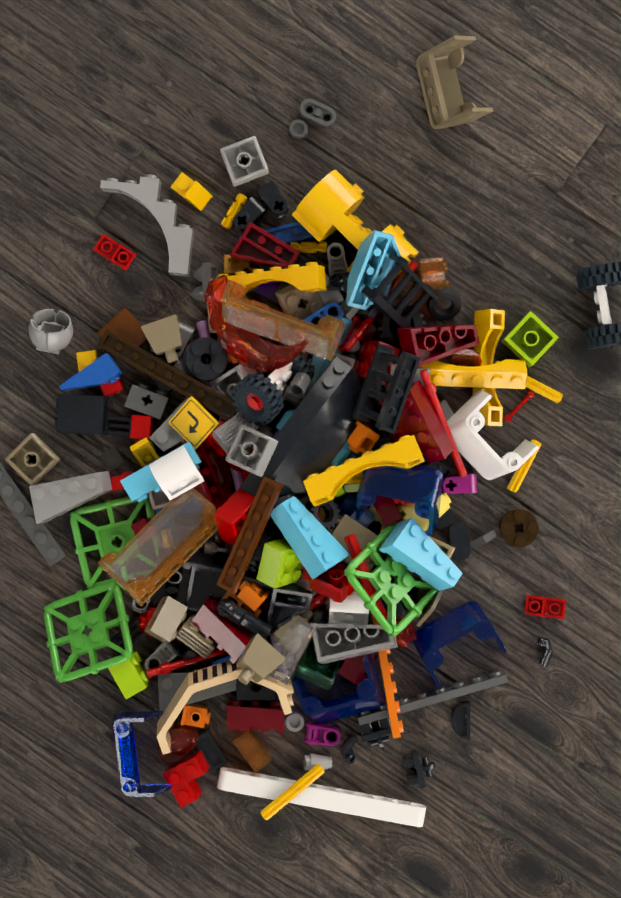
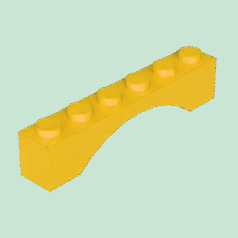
(305, 278)
(489, 329)
(504, 374)
(400, 454)

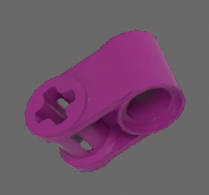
(462, 485)
(320, 734)

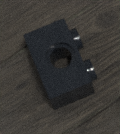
(246, 692)

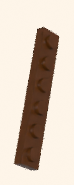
(249, 535)

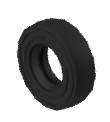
(448, 313)

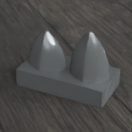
(204, 275)

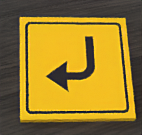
(193, 422)

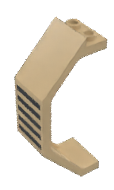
(207, 678)

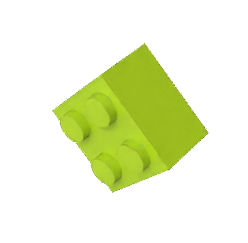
(530, 339)
(279, 564)
(130, 676)

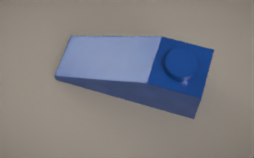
(98, 373)

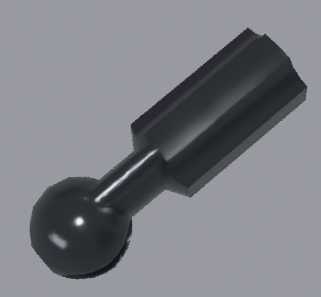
(243, 618)

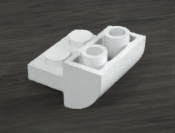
(176, 473)
(349, 611)

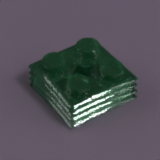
(311, 670)

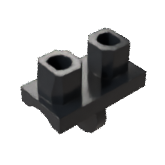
(368, 733)
(413, 760)

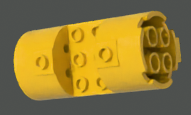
(331, 208)

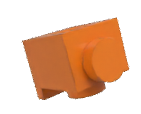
(362, 438)
(252, 594)
(202, 711)

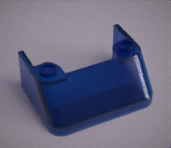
(415, 485)
(449, 628)
(368, 697)
(127, 756)

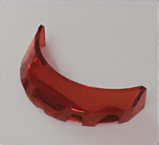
(242, 344)

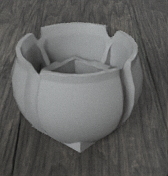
(50, 330)

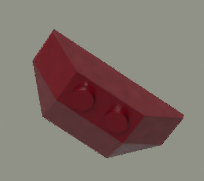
(217, 478)

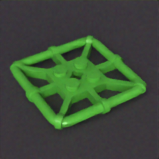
(104, 534)
(389, 592)
(98, 637)

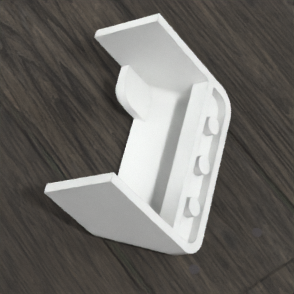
(465, 428)

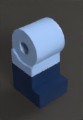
(348, 507)

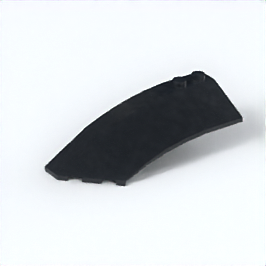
(313, 431)
(199, 577)

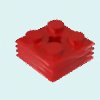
(333, 583)

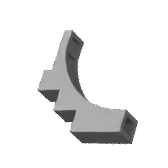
(178, 238)

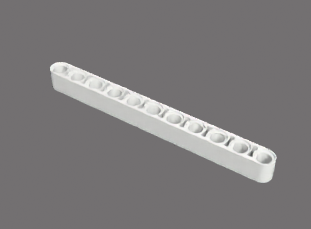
(323, 797)

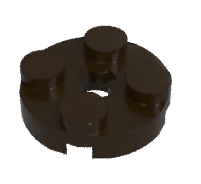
(507, 528)

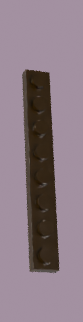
(167, 374)

